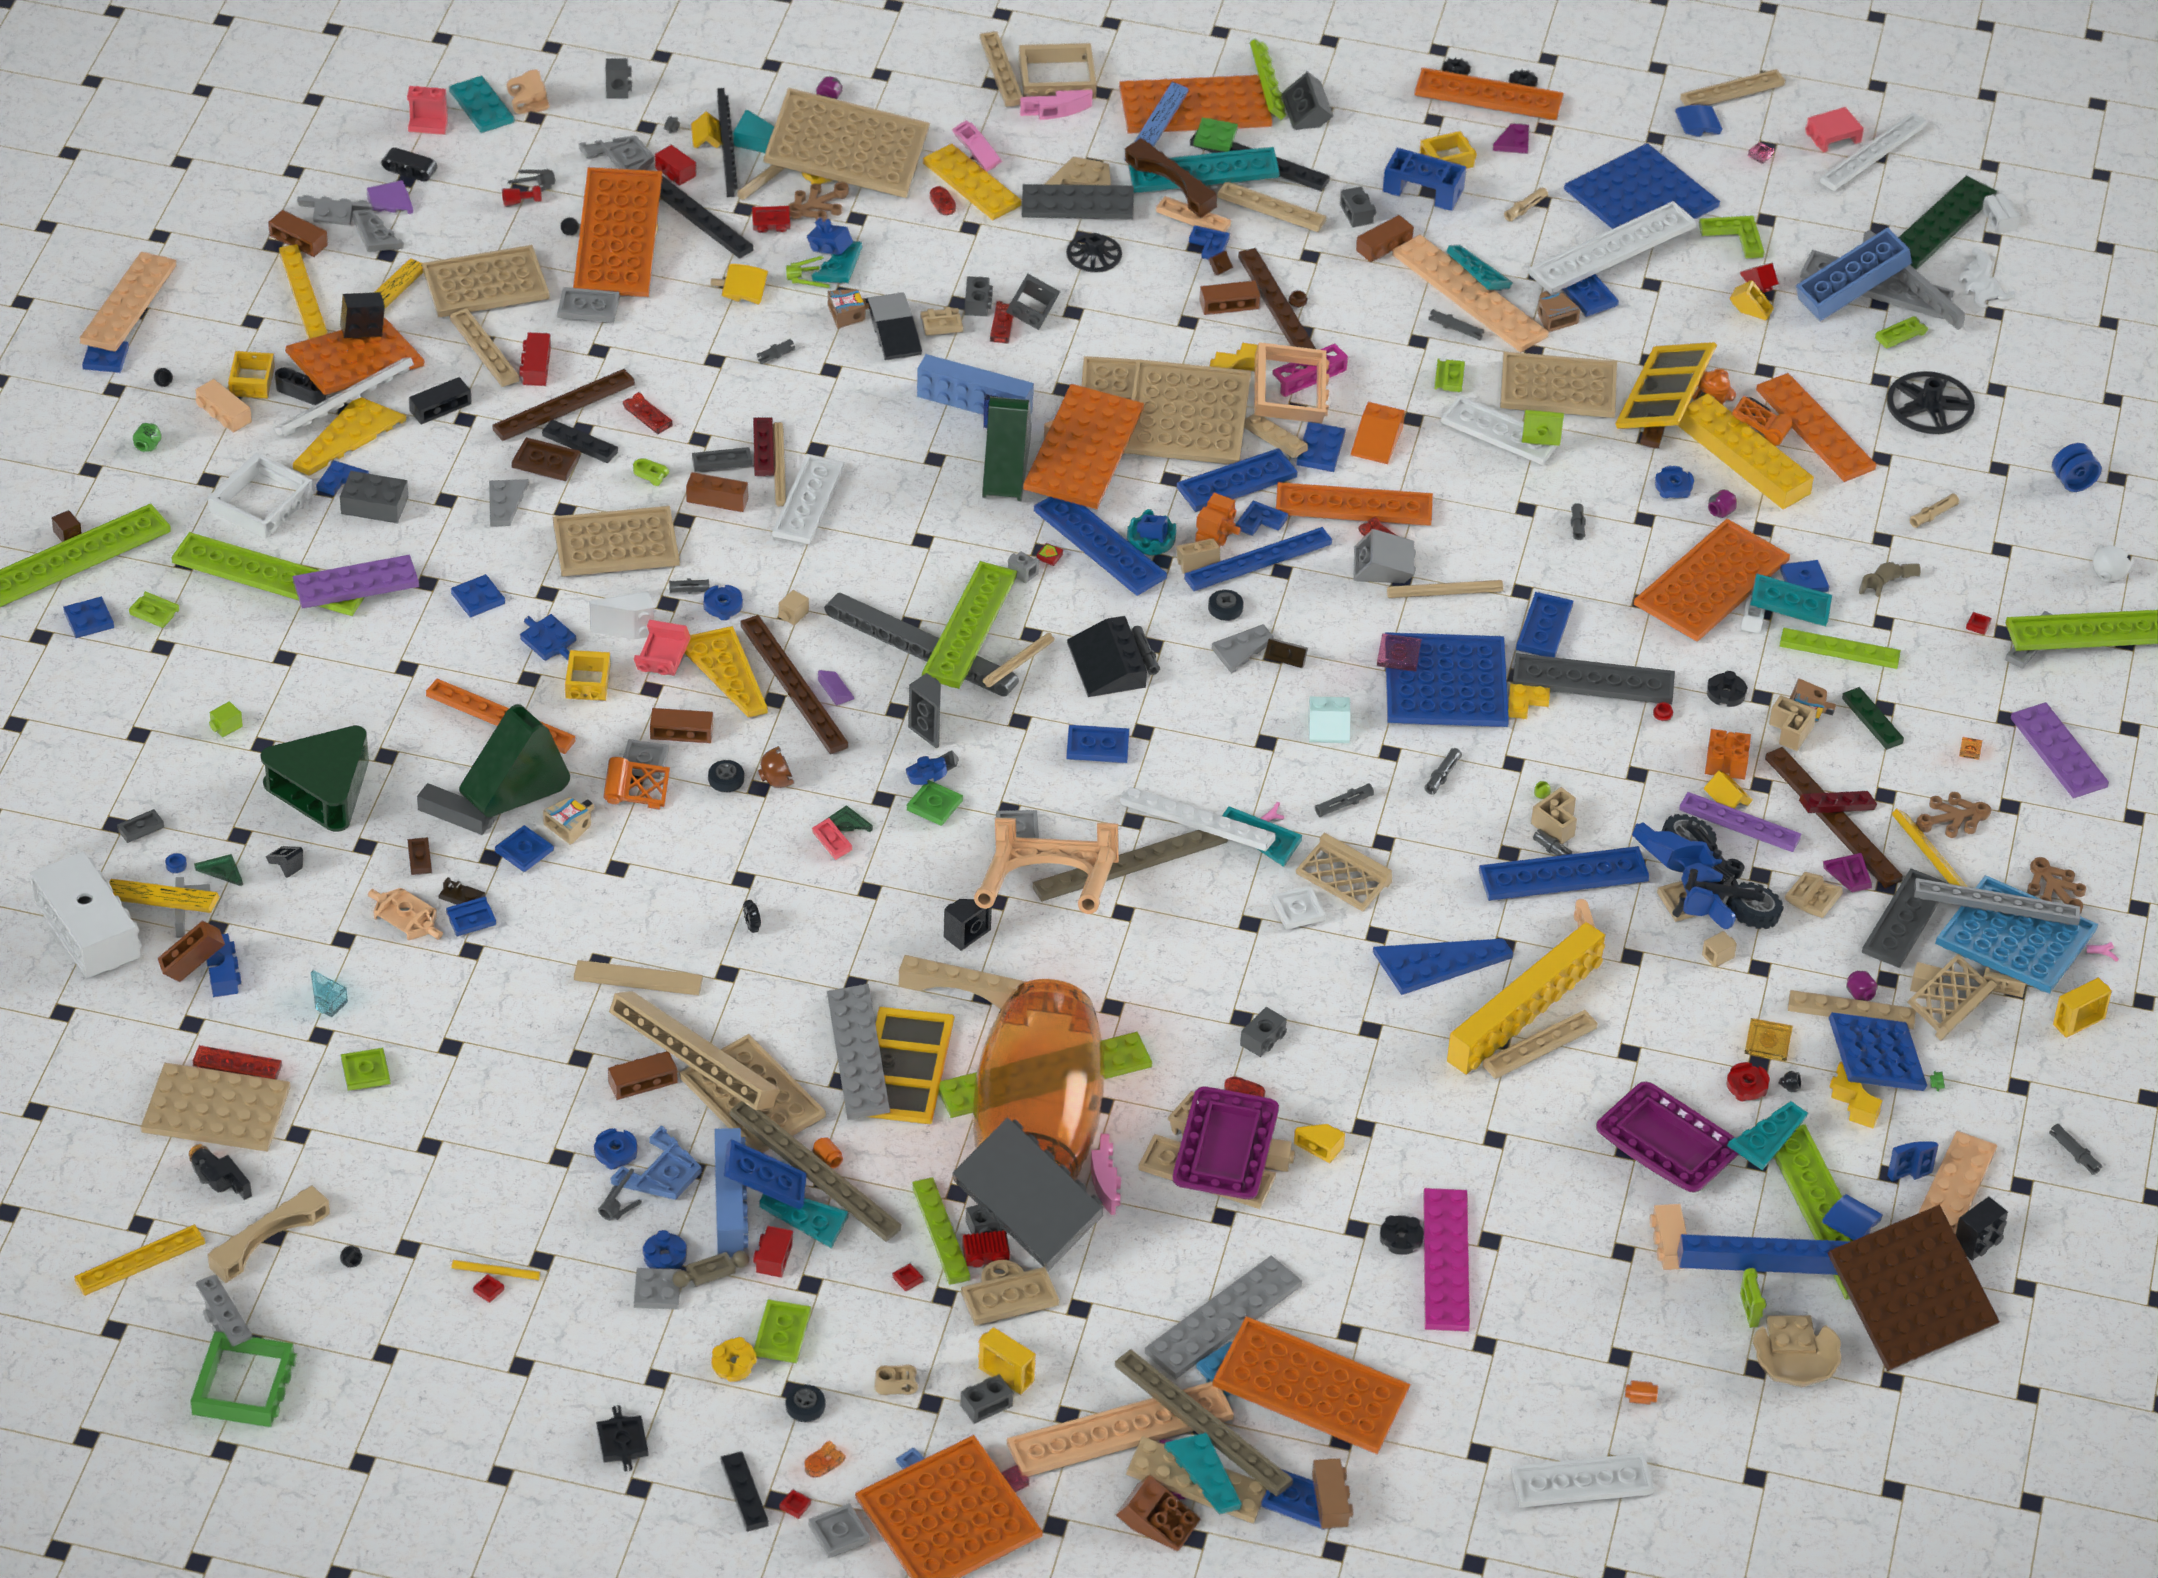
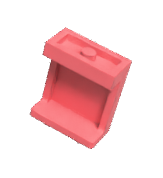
(427, 110)
(1833, 127)
(663, 648)

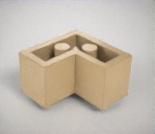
(1794, 721)
(1555, 815)

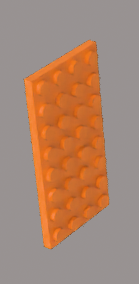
(1219, 98)
(618, 231)
(1083, 446)
(1711, 579)
(1311, 1385)

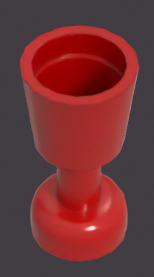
(513, 195)

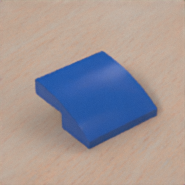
(1698, 119)
(1912, 1159)
(1852, 1217)

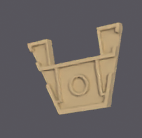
(1082, 172)

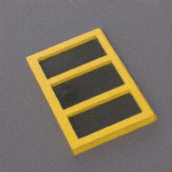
(1666, 385)
(913, 1060)

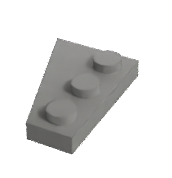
(1241, 646)

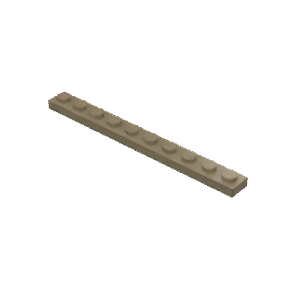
(1130, 862)
(816, 1171)
(1203, 1421)

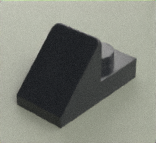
(288, 858)

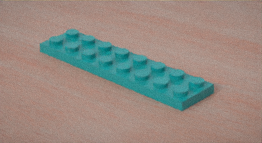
(1213, 169)

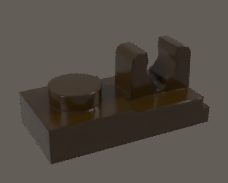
(1286, 652)
(457, 893)

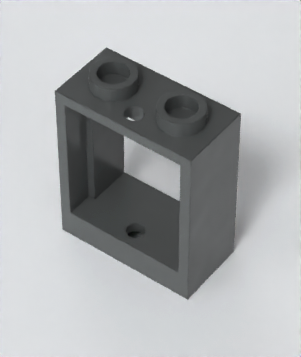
(1046, 296)

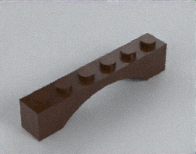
(1146, 158)

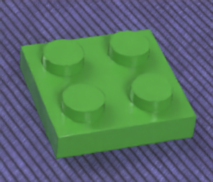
(1215, 134)
(934, 802)

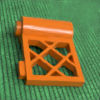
(1773, 426)
(619, 778)

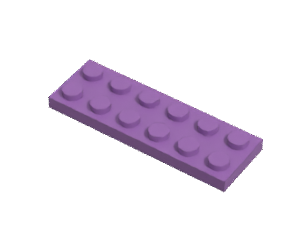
(355, 581)
(2059, 750)

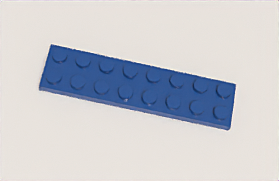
(1101, 544)
(1563, 873)

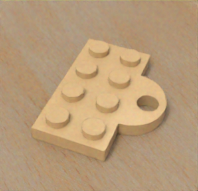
(1008, 1293)

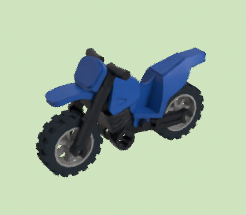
(1708, 878)

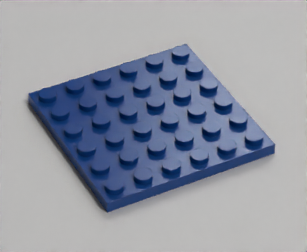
(1637, 186)
(1454, 682)

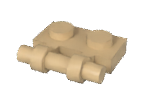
(941, 321)

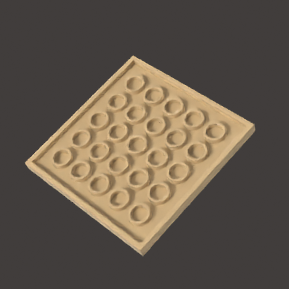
(1189, 411)

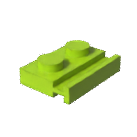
(1449, 375)
(154, 609)

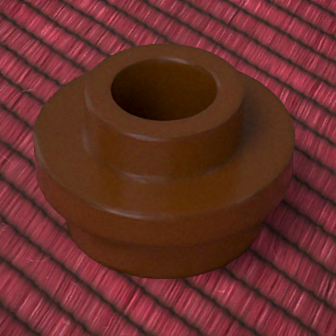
(1298, 298)

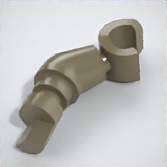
(1888, 572)

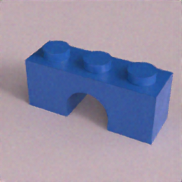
(224, 978)

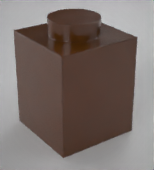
(66, 526)

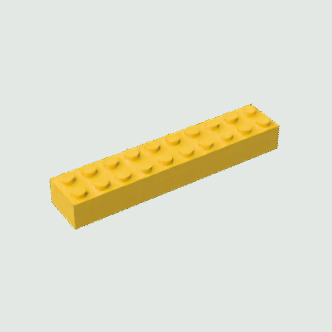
(1526, 998)

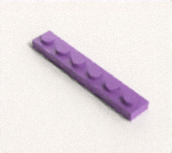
(1740, 822)

